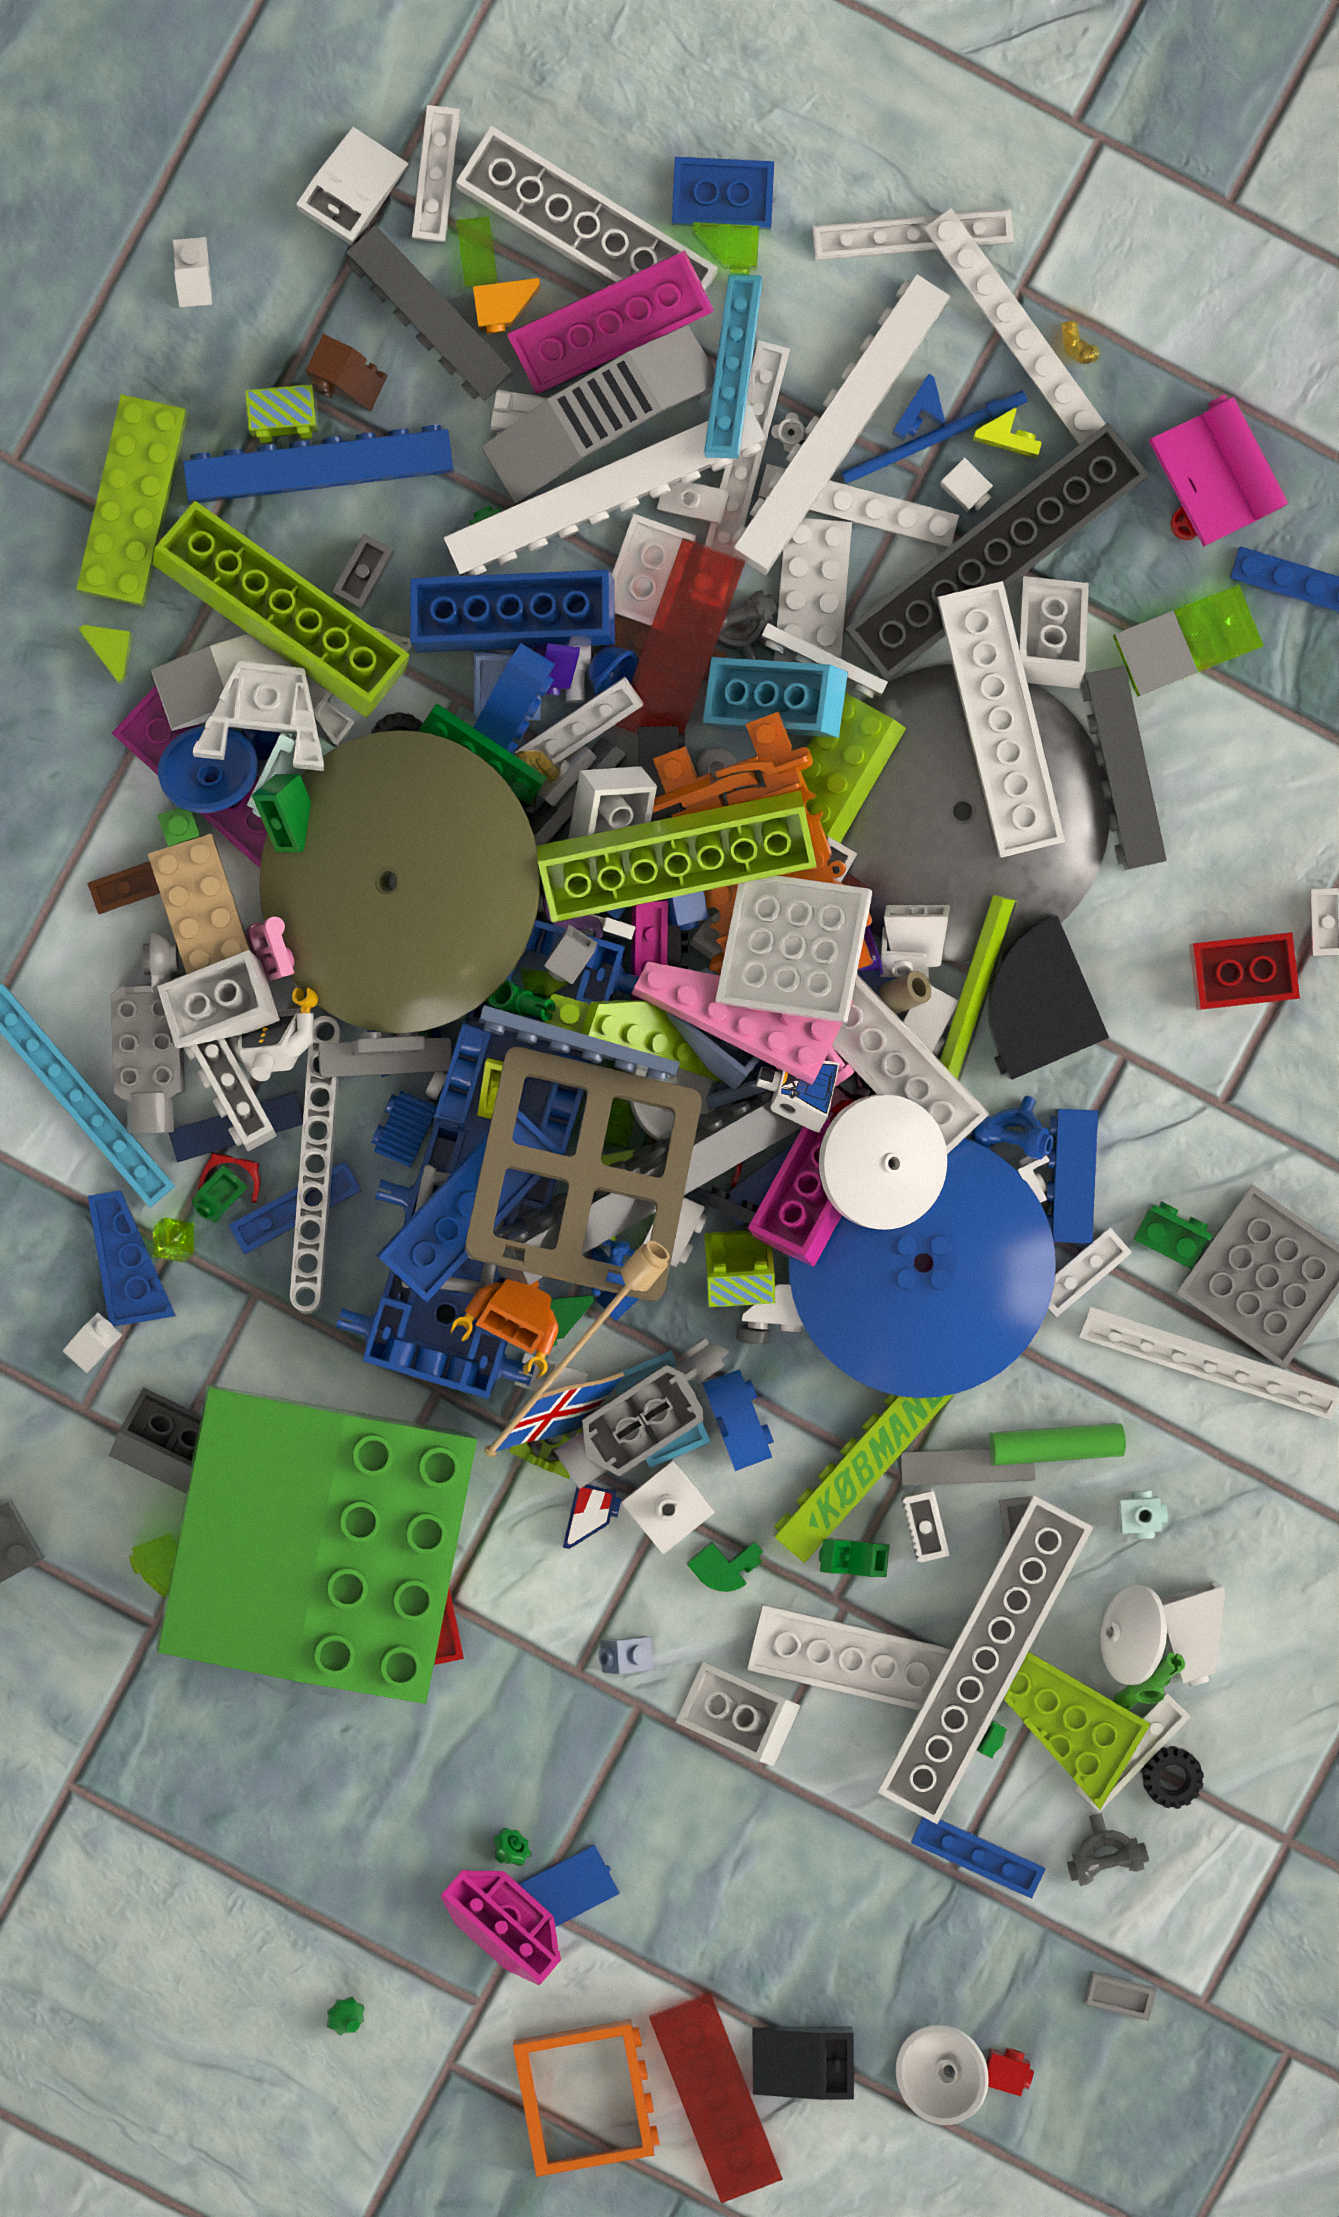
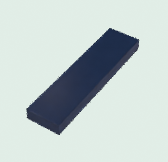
(213, 1133)

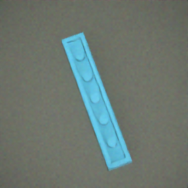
(733, 366)

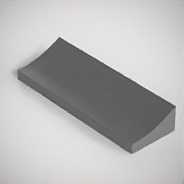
(551, 820)

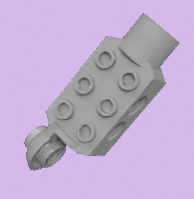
(145, 1060)
(641, 1418)

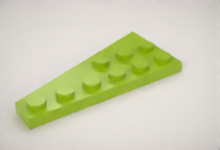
(642, 1028)
(1076, 1725)

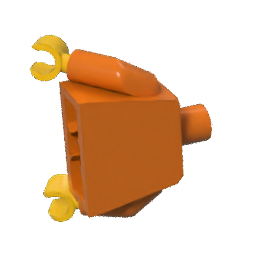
(517, 1315)

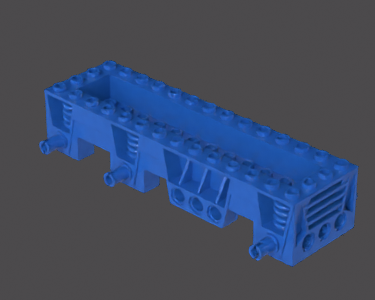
(405, 1329)

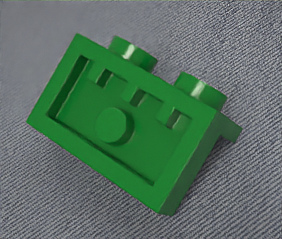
(1172, 1235)

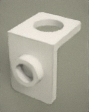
(900, 963)

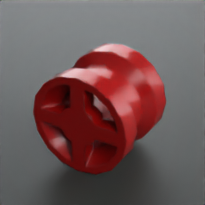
(1178, 521)

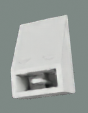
(351, 186)

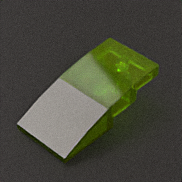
(1188, 640)

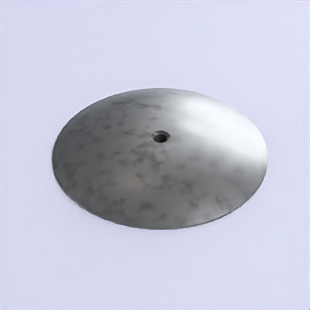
(922, 855)

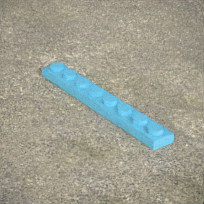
(81, 1101)

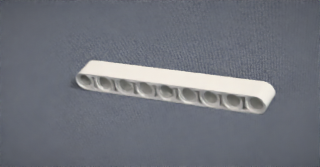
(314, 1181)

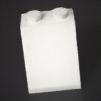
(1195, 1630)

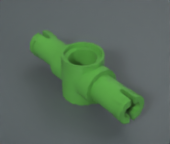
(1152, 1689)

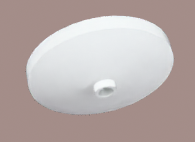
(857, 1158)

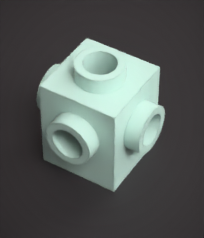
(1129, 1514)

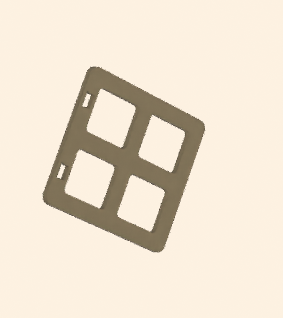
(583, 1171)

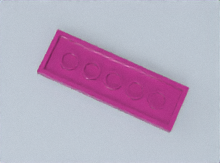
(610, 322)

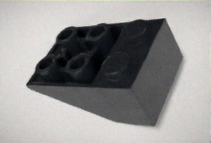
(804, 2062)

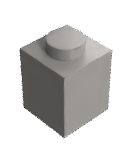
(570, 955)

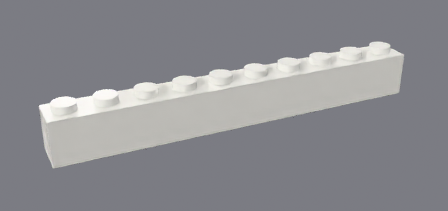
(840, 424)
(592, 497)

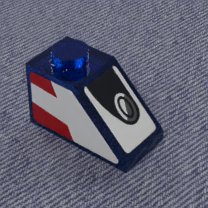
(590, 1512)

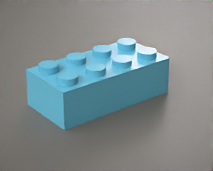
(803, 693)

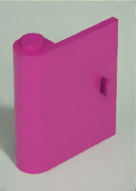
(1218, 471)

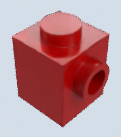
(1009, 2071)

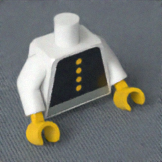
(280, 1043)

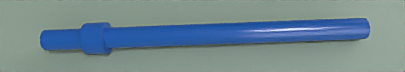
(993, 410)

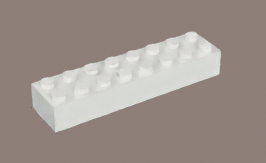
(567, 212)

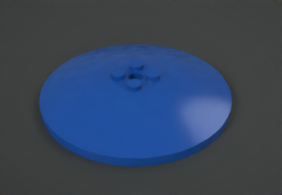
(941, 1326)

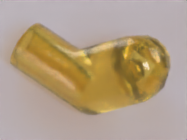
(1076, 347)
(541, 763)

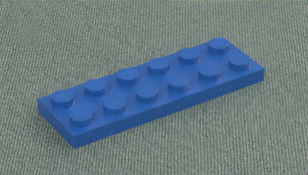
(435, 1237)

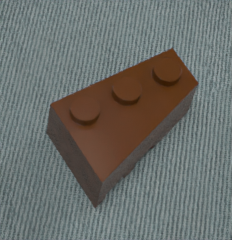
(343, 372)

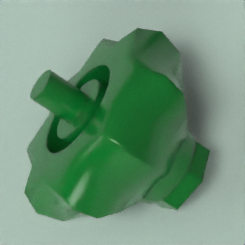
(511, 1847)
(345, 2016)

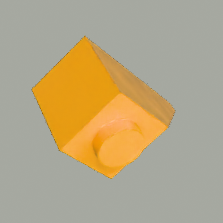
(503, 303)

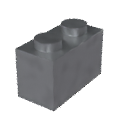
(363, 572)

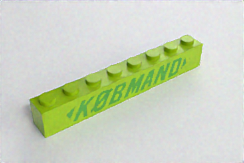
(855, 1472)

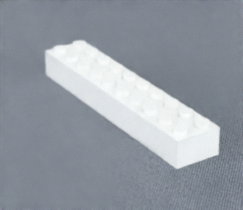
(985, 1659)

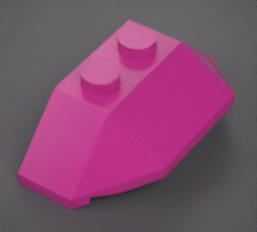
(504, 1922)

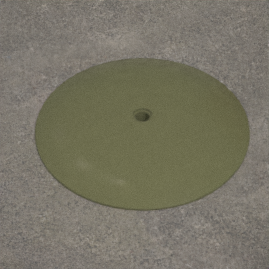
(460, 893)

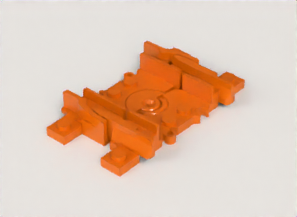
(781, 774)

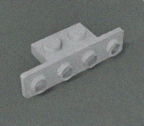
(384, 1055)

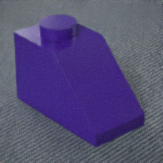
(565, 664)

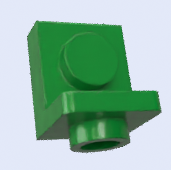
(218, 1194)

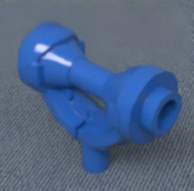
(1034, 1141)

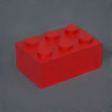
(1244, 971)

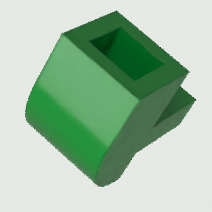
(854, 1557)
(719, 1573)

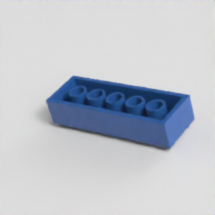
(512, 610)

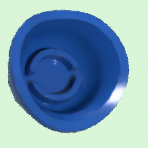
(610, 666)

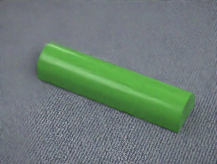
(1057, 1444)

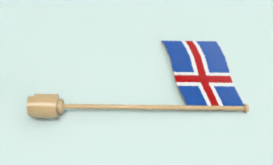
(562, 1409)

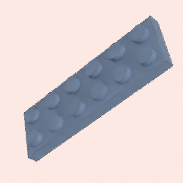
(592, 1048)

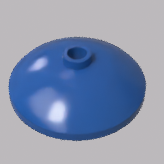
(187, 777)

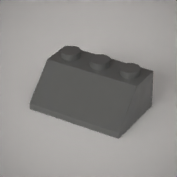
(158, 1439)

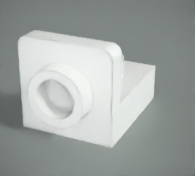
(1034, 1180)

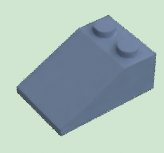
(719, 1056)

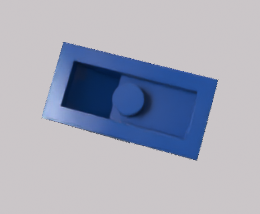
(925, 402)

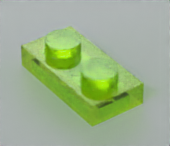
(477, 251)

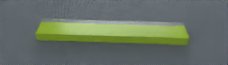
(977, 984)

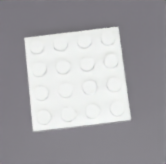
(794, 947)

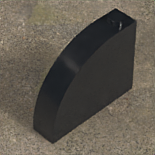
(1040, 1002)

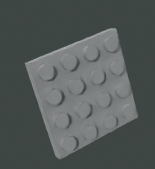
(1265, 1277)

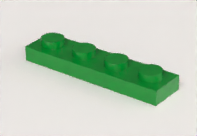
(520, 776)

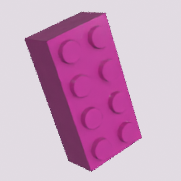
(796, 1210)

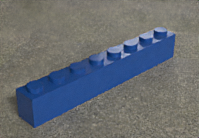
(318, 466)

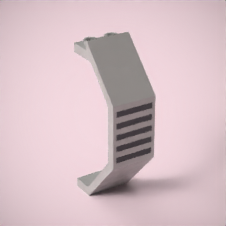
(599, 411)

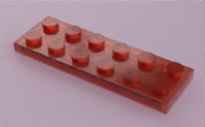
(683, 636)
(715, 2097)

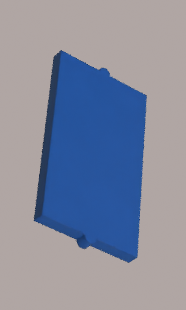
(572, 1885)

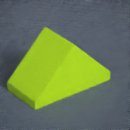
(112, 647)

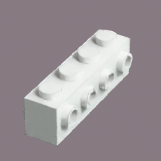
(233, 1092)

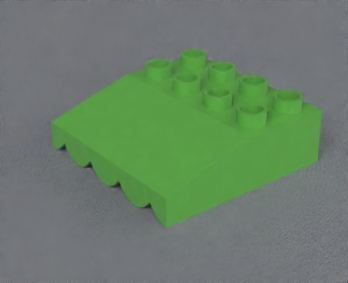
(316, 1544)

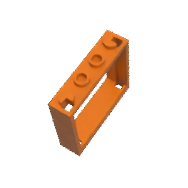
(637, 2071)

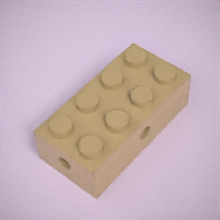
(199, 902)

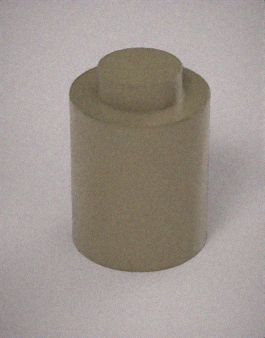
(906, 992)

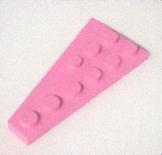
(780, 1039)

